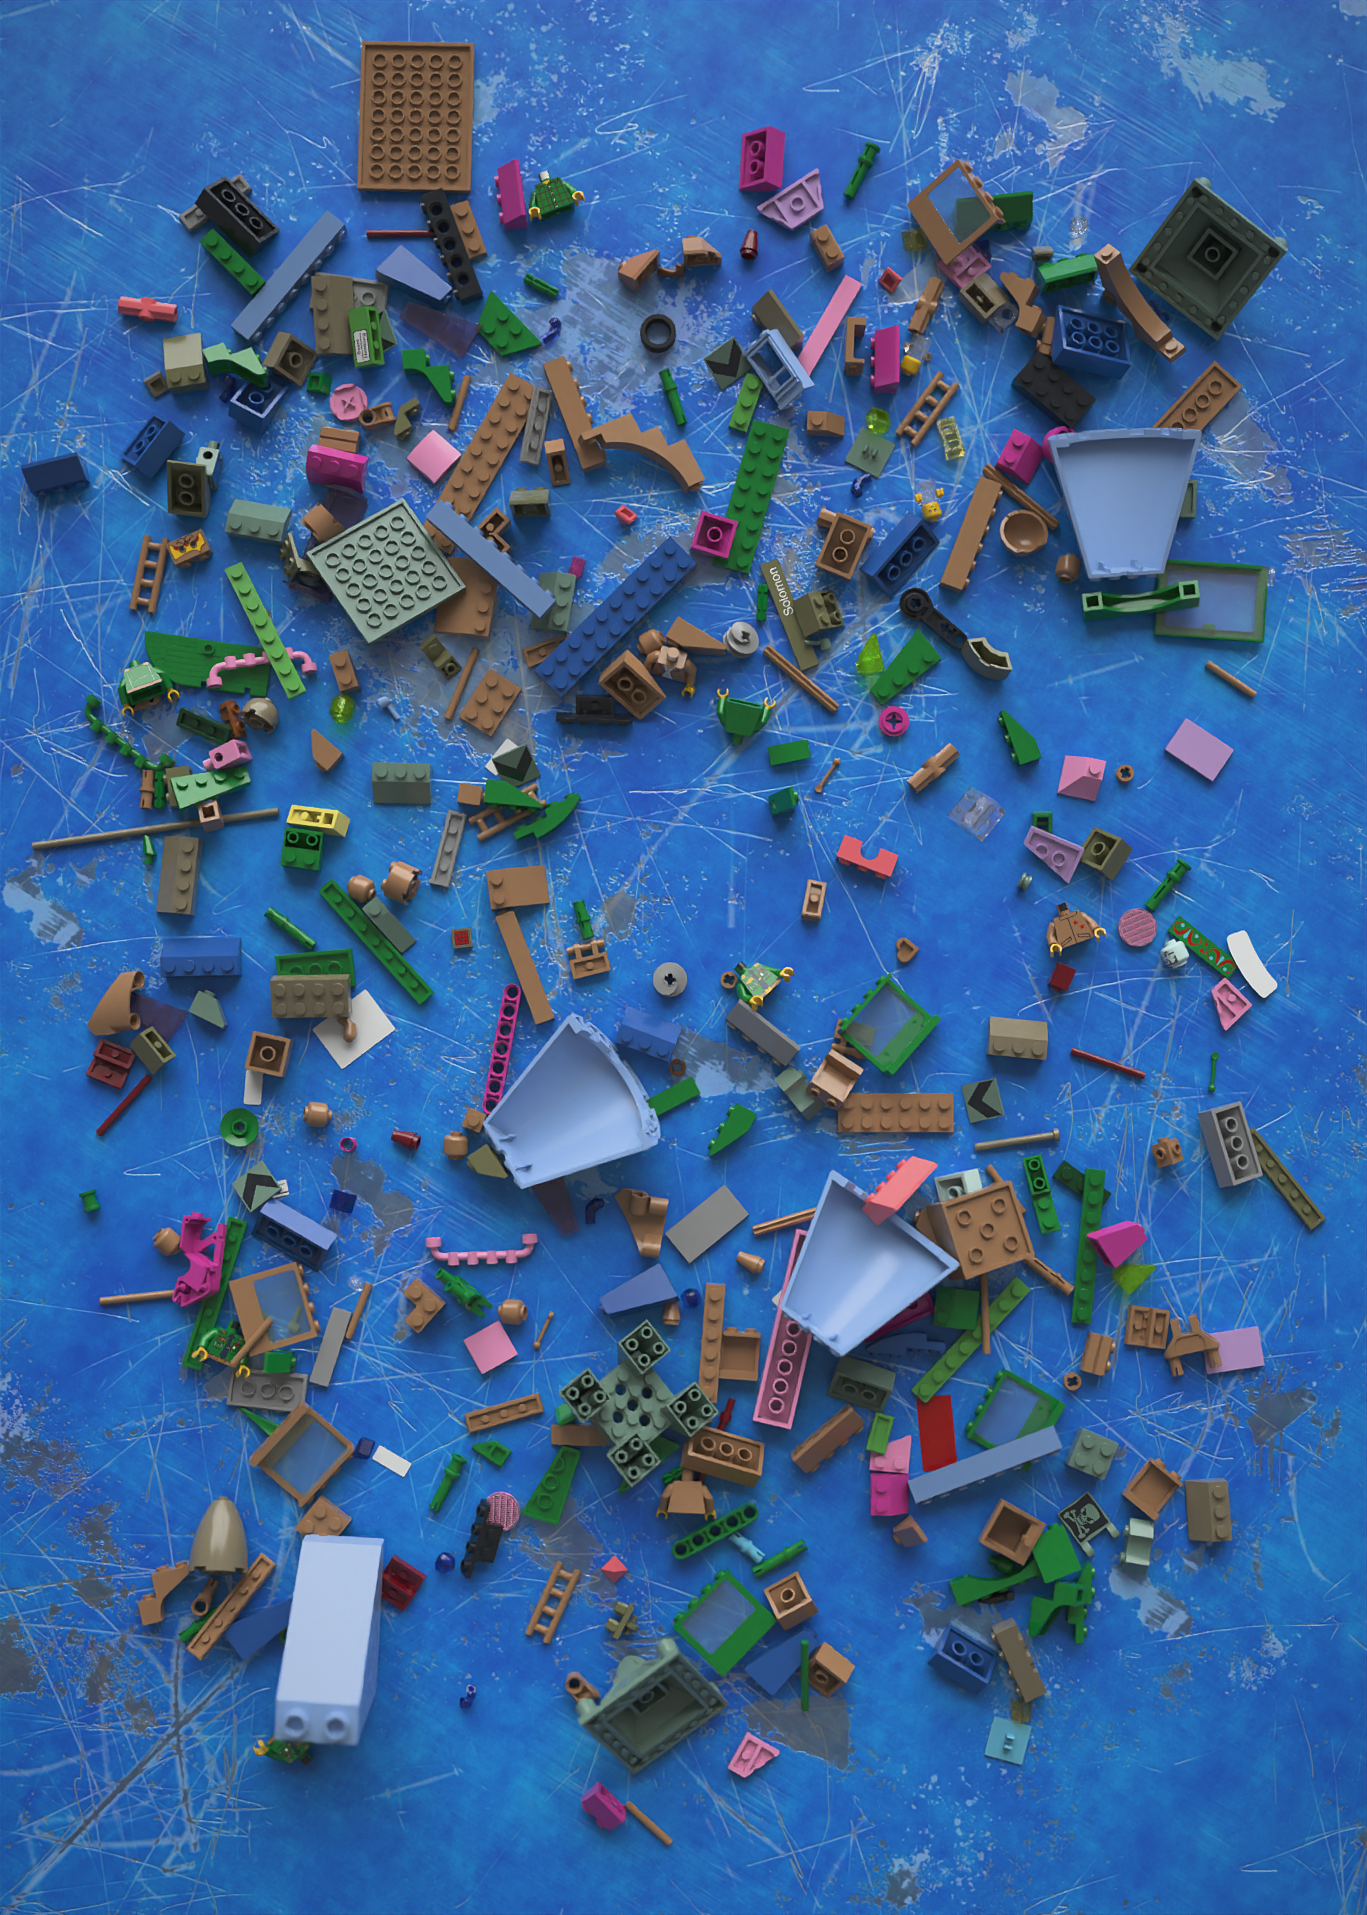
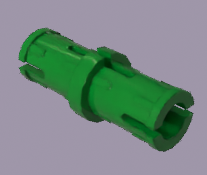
(583, 919)

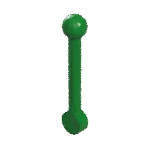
(1214, 1056)

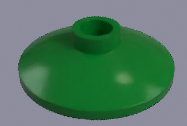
(230, 1123)

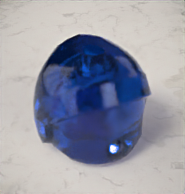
(691, 1298)
(445, 1563)

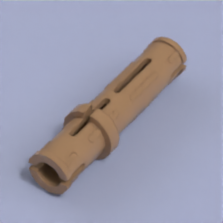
(1052, 1277)

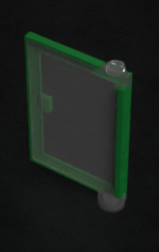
(1229, 604)

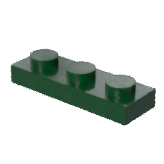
(204, 726)
(1074, 1179)

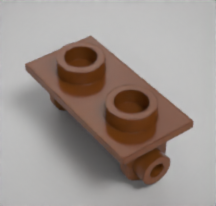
(230, 711)

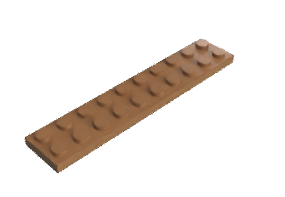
(485, 454)

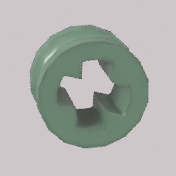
(1024, 881)

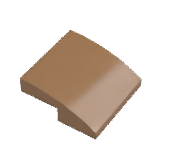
(1147, 1326)

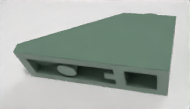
(388, 924)

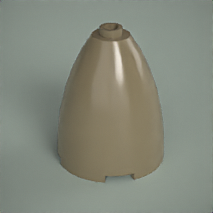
(220, 1541)

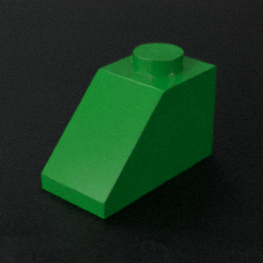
(279, 1361)

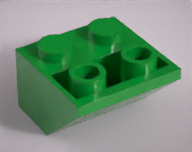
(302, 849)

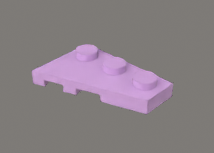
(1054, 851)

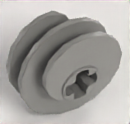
(741, 640)
(662, 986)

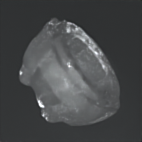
(1079, 225)
(356, 1283)

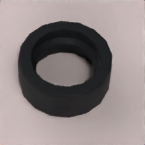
(658, 318)

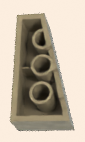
(1018, 1658)

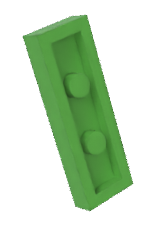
(746, 403)

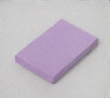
(1198, 749)
(1237, 1350)

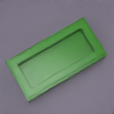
(880, 1433)

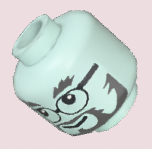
(1174, 953)

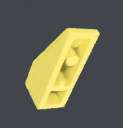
(317, 819)

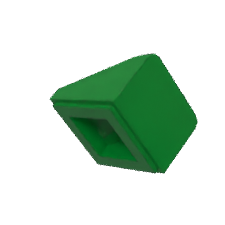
(319, 383)

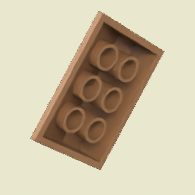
(473, 610)

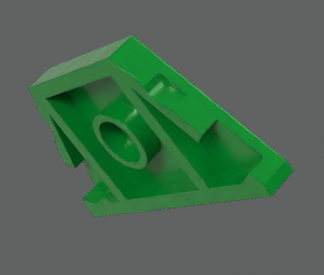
(504, 329)

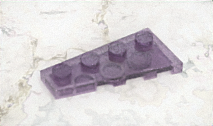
(447, 330)

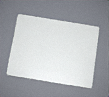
(371, 1028)

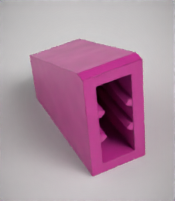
(1117, 1242)

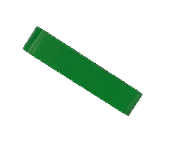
(709, 1538)

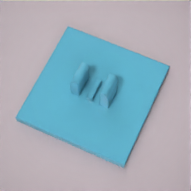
(1007, 1740)

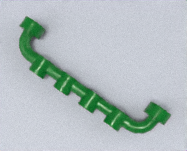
(113, 738)

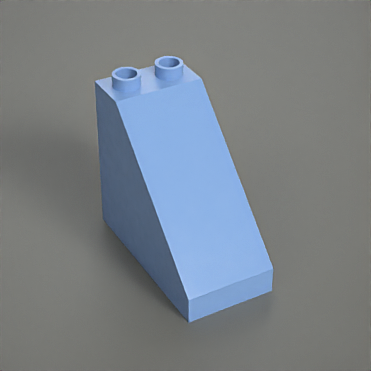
(331, 1641)

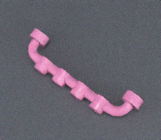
(251, 661)
(474, 1256)

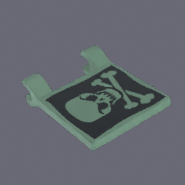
(1085, 1520)

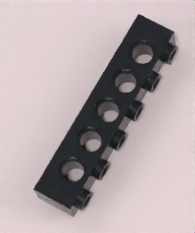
(435, 201)

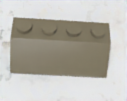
(331, 301)
(179, 875)

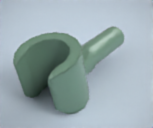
(824, 643)

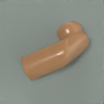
(350, 1029)

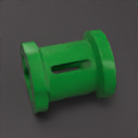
(89, 1201)

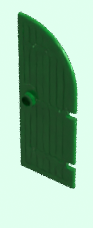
(191, 660)

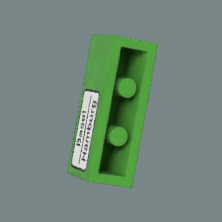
(366, 337)

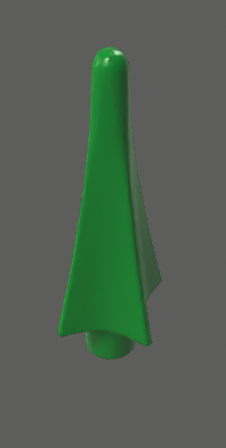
(265, 1424)

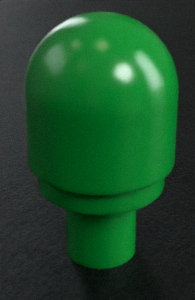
(1002, 1563)

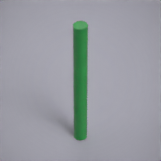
(804, 1675)

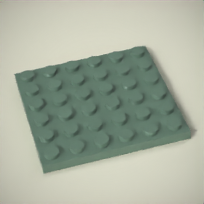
(385, 571)

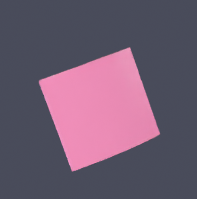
(969, 267)
(433, 457)
(490, 1347)

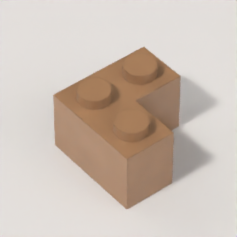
(494, 527)
(427, 1304)

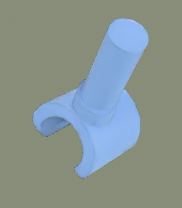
(385, 702)

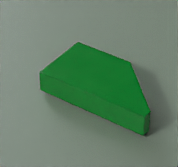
(493, 1451)

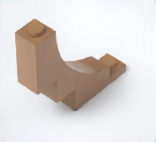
(1133, 305)
(626, 435)

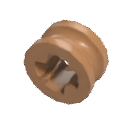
(1118, 774)
(731, 974)
(1071, 1375)

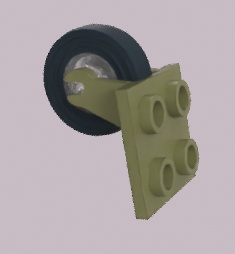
(298, 568)

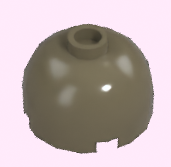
(260, 713)

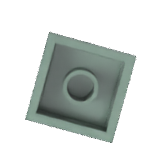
(1091, 1453)

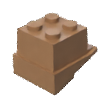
(1011, 1531)

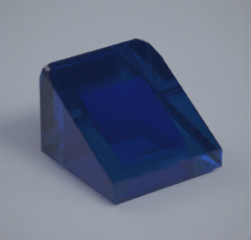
(984, 248)
(342, 1201)
(364, 1448)

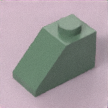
(209, 1008)

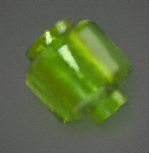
(342, 708)

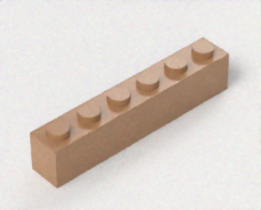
(573, 412)
(970, 535)
(711, 1340)

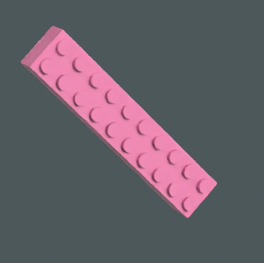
(784, 1359)

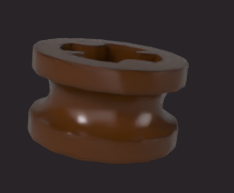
(678, 1073)

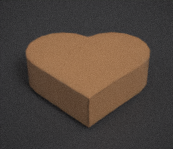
(906, 950)

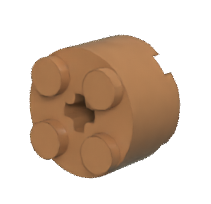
(322, 523)
(401, 882)

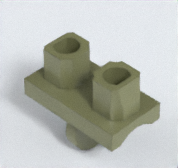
(625, 1611)

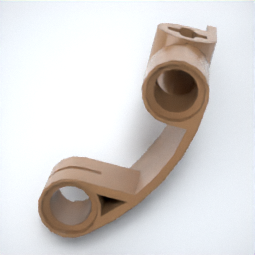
(113, 1010)
(646, 1219)

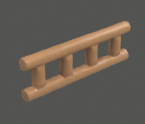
(925, 397)
(142, 564)
(519, 815)
(541, 1606)

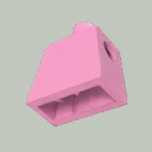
(228, 756)

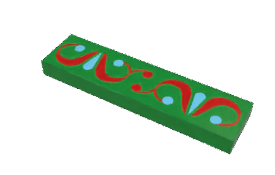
(1203, 947)

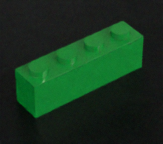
(232, 263)

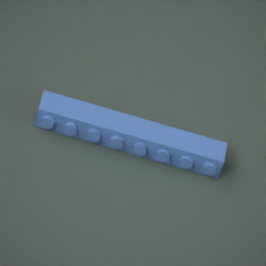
(289, 278)
(491, 560)
(985, 1464)

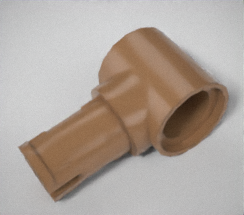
(205, 1596)

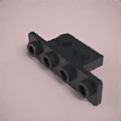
(594, 710)
(483, 1540)

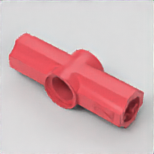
(147, 309)

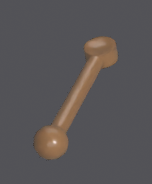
(818, 788)
(536, 1345)

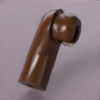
(672, 273)

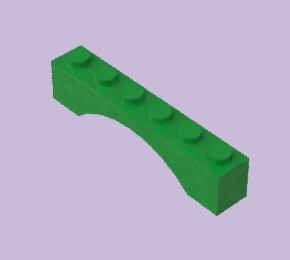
(1174, 597)
(969, 1588)

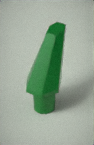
(148, 849)

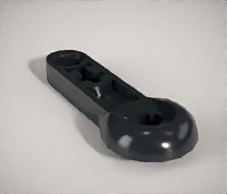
(928, 615)

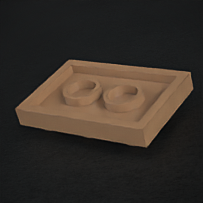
(490, 702)

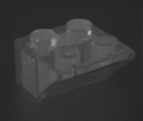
(976, 813)

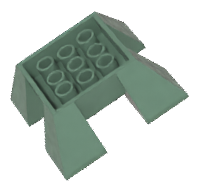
(628, 1439)

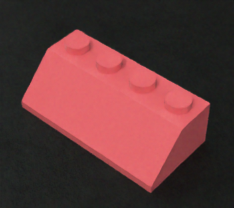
(897, 1188)

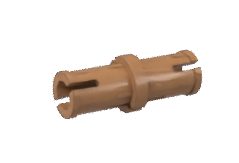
(147, 790)

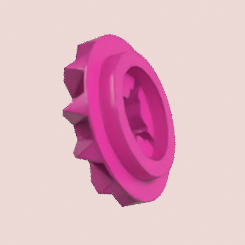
(887, 714)

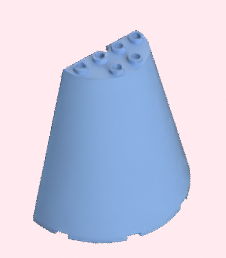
(1124, 495)
(572, 1108)
(857, 1272)

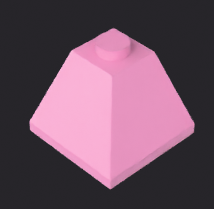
(1081, 777)

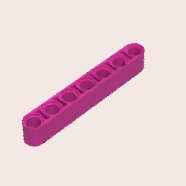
(501, 1039)

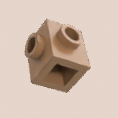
(1167, 1152)

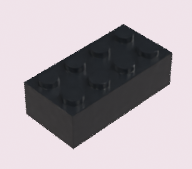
(1053, 391)

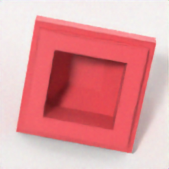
(890, 280)
(625, 515)
(614, 1569)

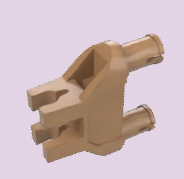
(1190, 1342)

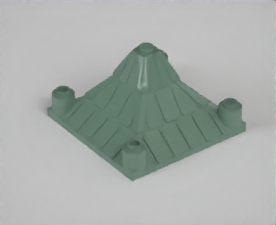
(1207, 258)
(650, 1706)

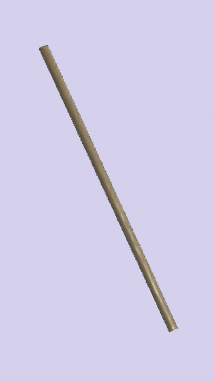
(150, 829)

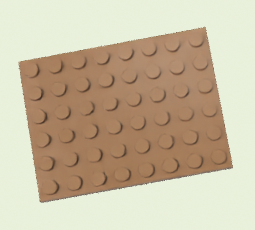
(416, 116)

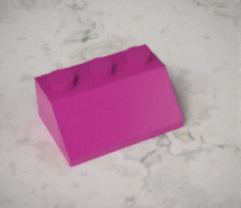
(762, 160)
(511, 196)
(885, 360)
(336, 467)

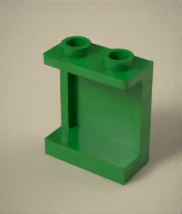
(1055, 1554)

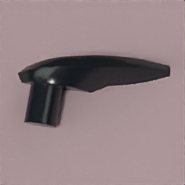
(998, 1597)

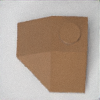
(699, 252)

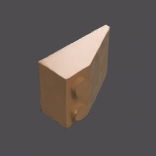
(843, 546)
(693, 640)
(631, 685)
(517, 887)

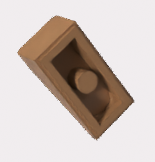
(813, 901)

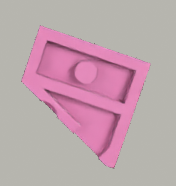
(1229, 1003)
(895, 1458)
(751, 1755)

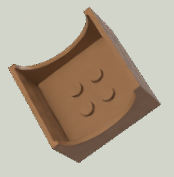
(981, 1230)

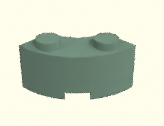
(794, 1086)
(1136, 1546)

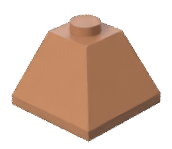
(638, 269)

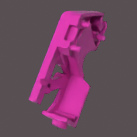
(204, 1275)

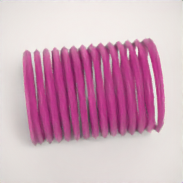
(578, 565)
(342, 1144)

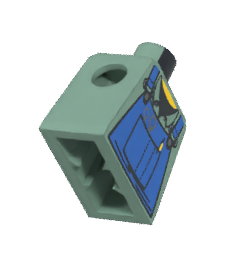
(213, 460)

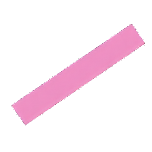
(828, 323)

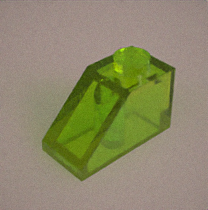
(870, 659)
(1130, 1276)

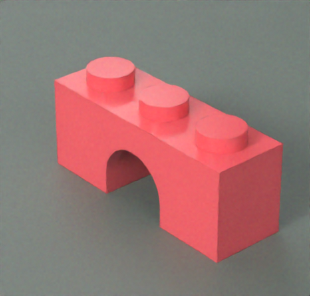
(850, 853)

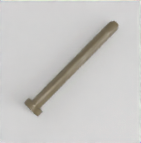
(1019, 1140)

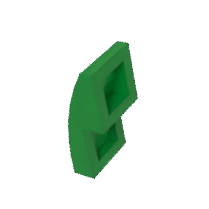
(789, 752)

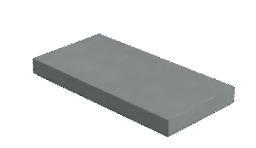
(365, 292)
(706, 1223)
(267, 1390)

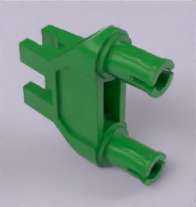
(464, 1292)

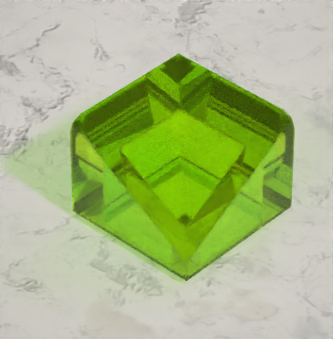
(877, 420)

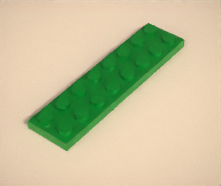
(753, 493)

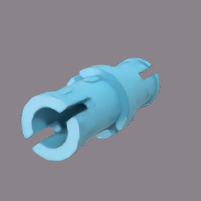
(746, 1546)

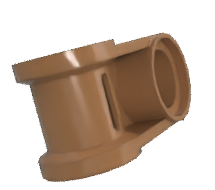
(378, 415)
(583, 1690)

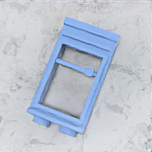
(799, 379)

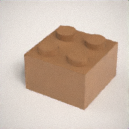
(269, 1054)
(323, 1519)

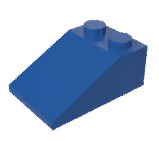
(258, 405)

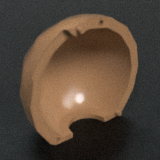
(1023, 532)

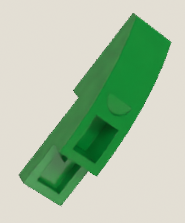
(556, 813)
(1040, 1194)
(1076, 1614)

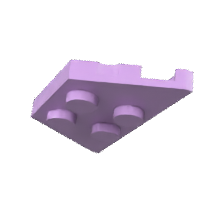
(795, 203)

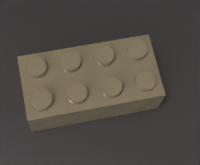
(311, 996)

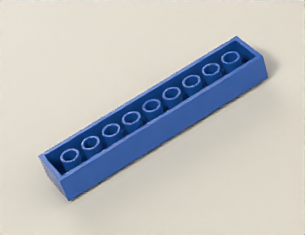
(615, 618)

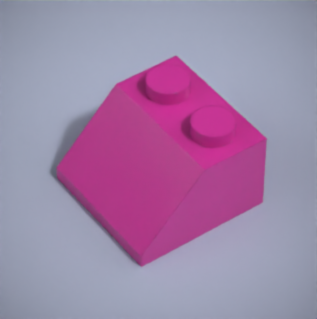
(1020, 457)
(713, 535)
(888, 1493)
(603, 1806)

